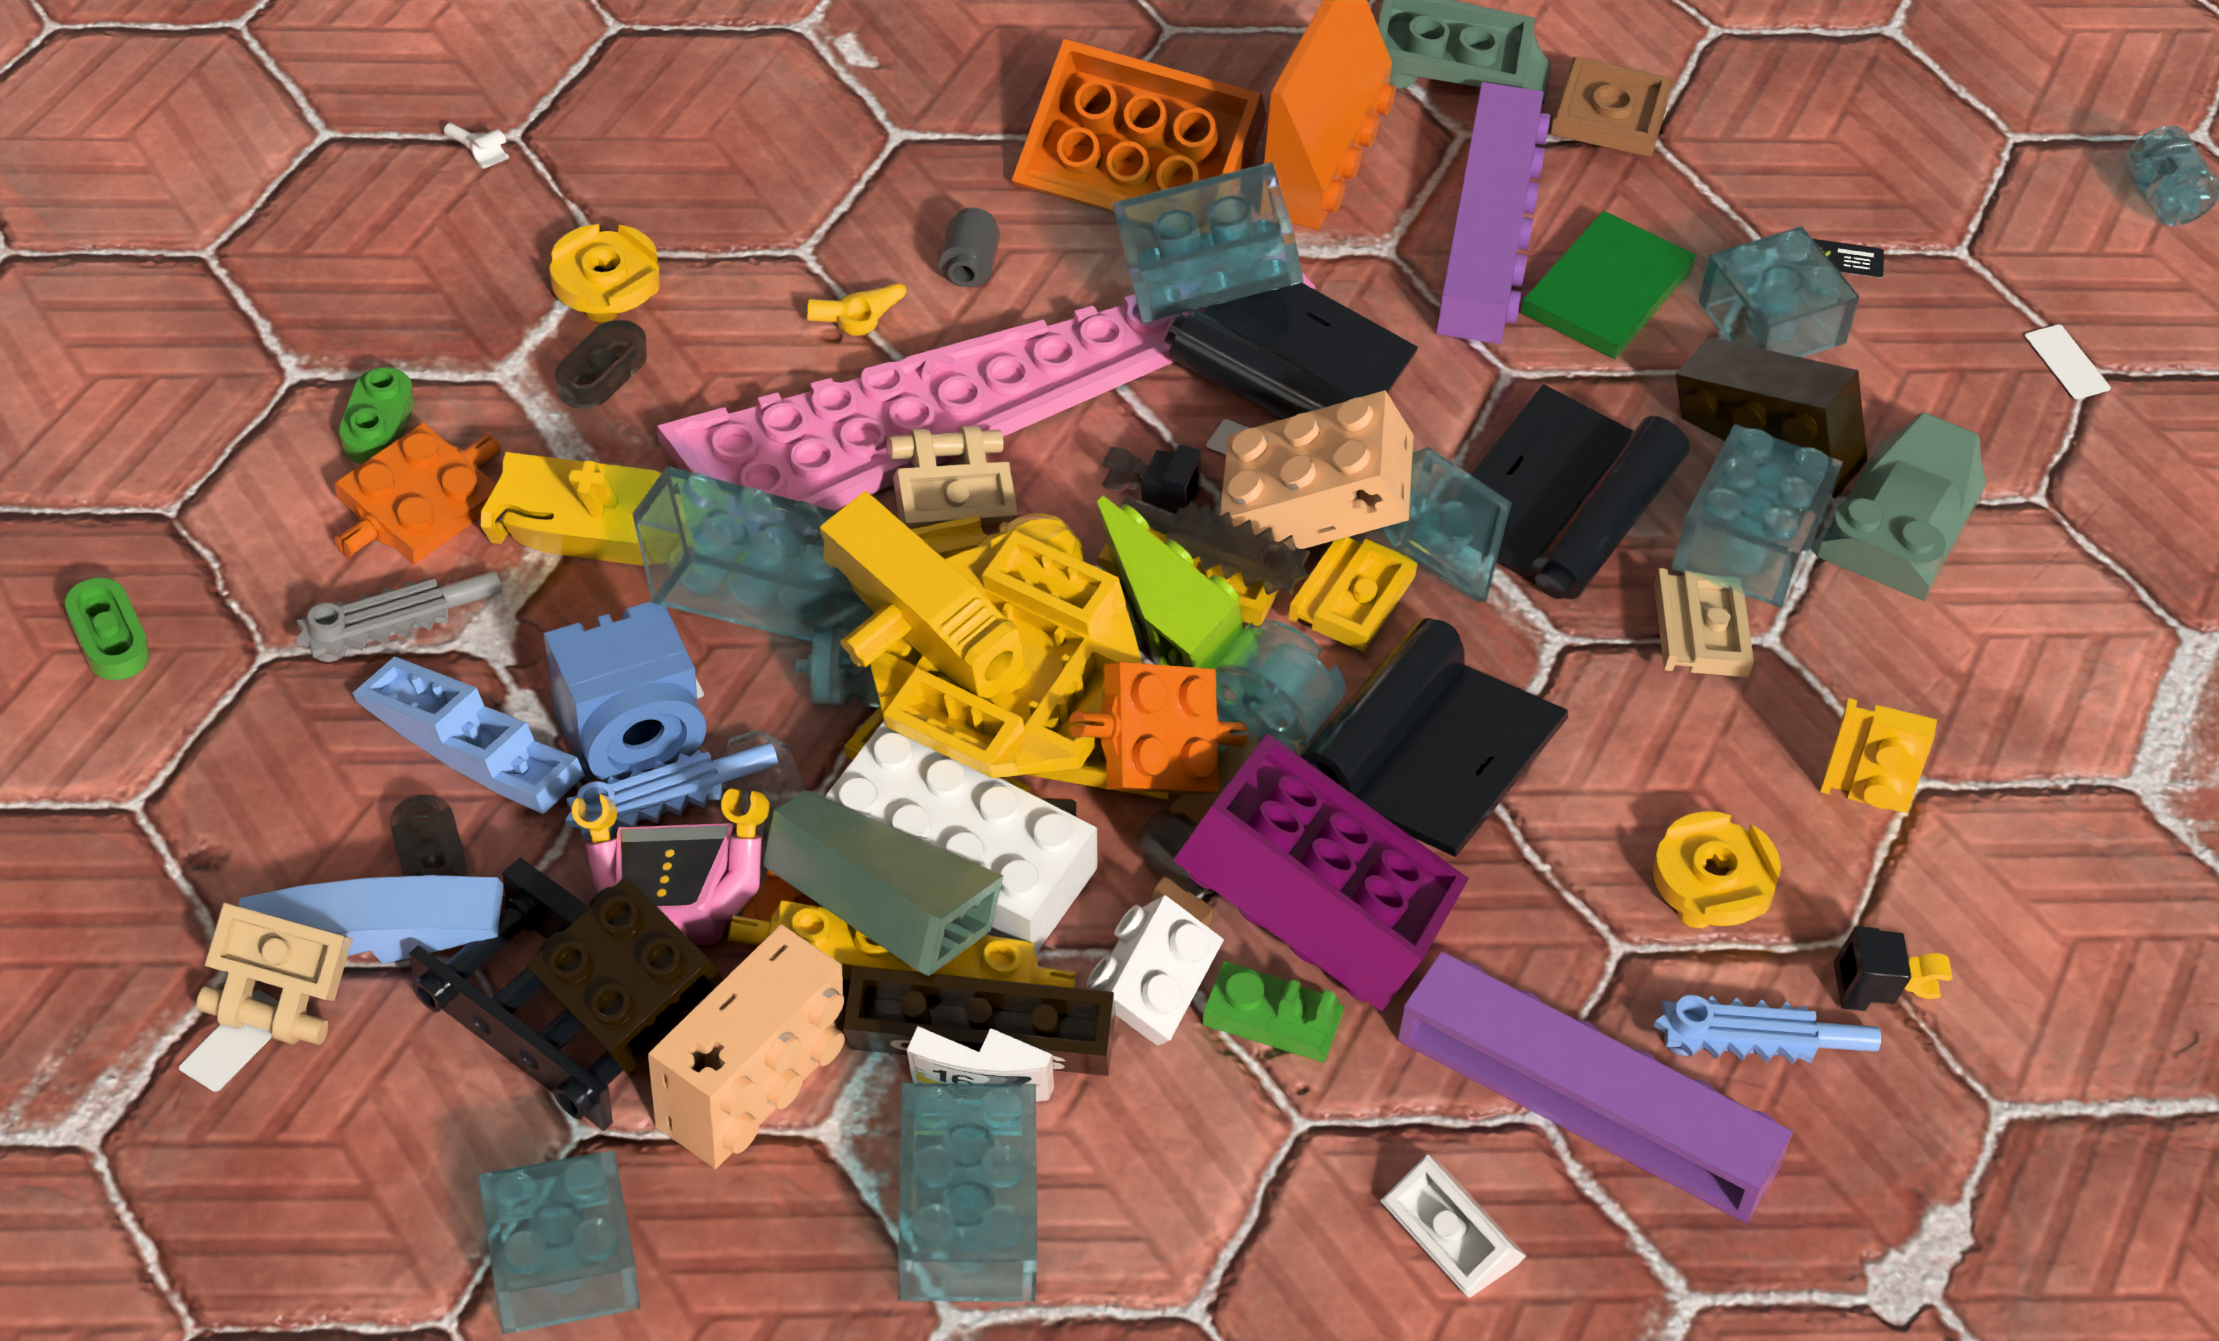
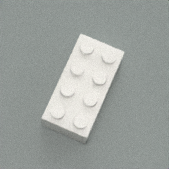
(980, 818)

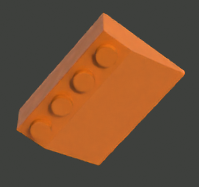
(1328, 108)
(1133, 129)

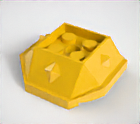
(1069, 628)

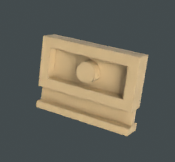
(1702, 625)

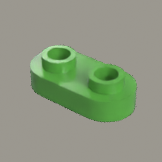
(376, 413)
(107, 628)

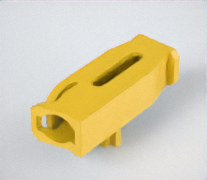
(568, 507)
(919, 600)

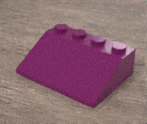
(1322, 872)

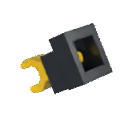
(1877, 969)

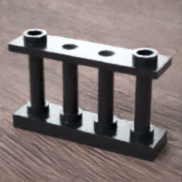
(548, 908)

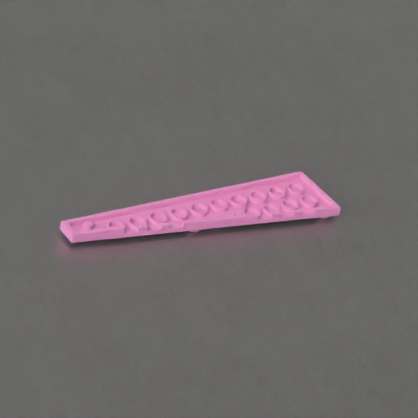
(834, 438)

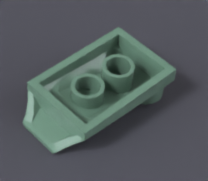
(1461, 44)
(1908, 506)

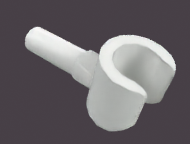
(484, 148)

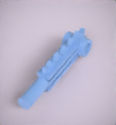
(670, 786)
(1761, 1030)

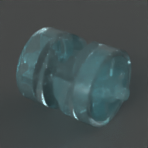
(2172, 175)
(833, 673)

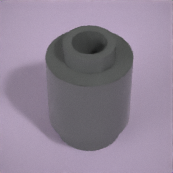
(969, 248)

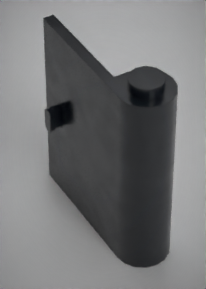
(1289, 350)
(1575, 488)
(1426, 733)

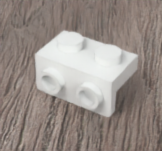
(1156, 966)

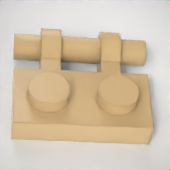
(952, 492)
(278, 953)

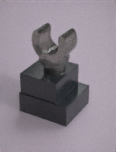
(1166, 483)

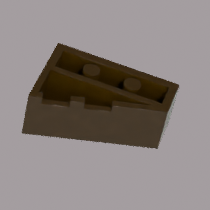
(1779, 394)

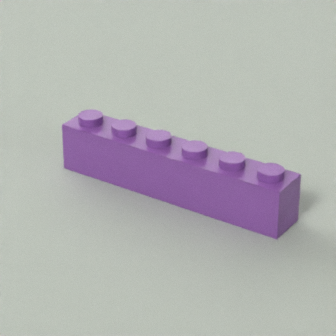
(1490, 214)
(1595, 1086)

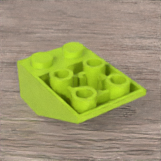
(1178, 608)

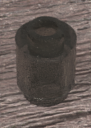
(1161, 842)

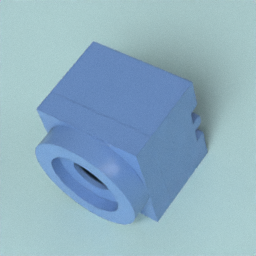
(625, 692)

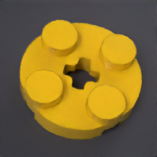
(610, 292)
(1711, 898)

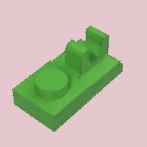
(1273, 1011)

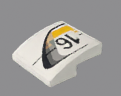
(998, 1062)

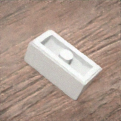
(1452, 1226)

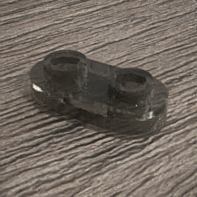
(601, 364)
(427, 842)

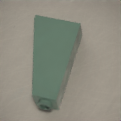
(882, 880)

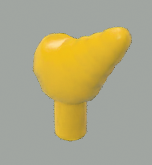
(859, 311)

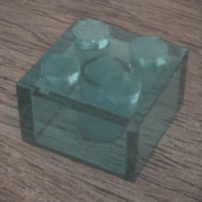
(1779, 295)
(559, 1242)

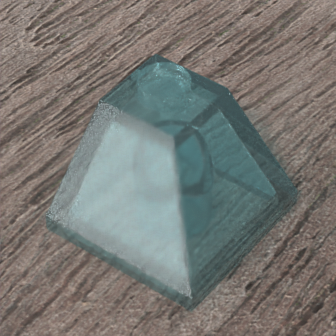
(1451, 524)

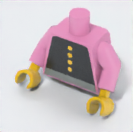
(687, 871)

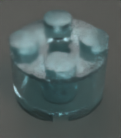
(1277, 685)

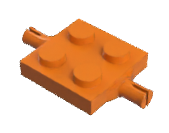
(416, 493)
(1159, 728)

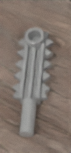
(338, 627)

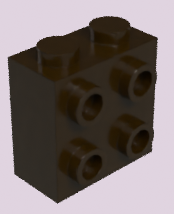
(625, 973)

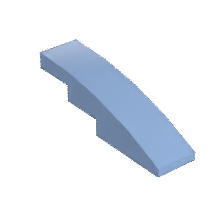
(467, 736)
(393, 912)

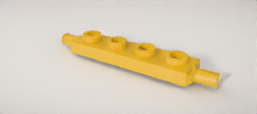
(986, 959)

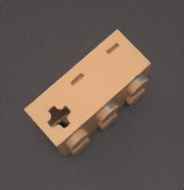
(1322, 472)
(748, 1047)

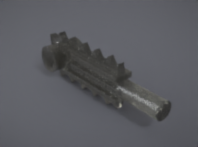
(1232, 547)

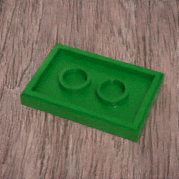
(1608, 284)

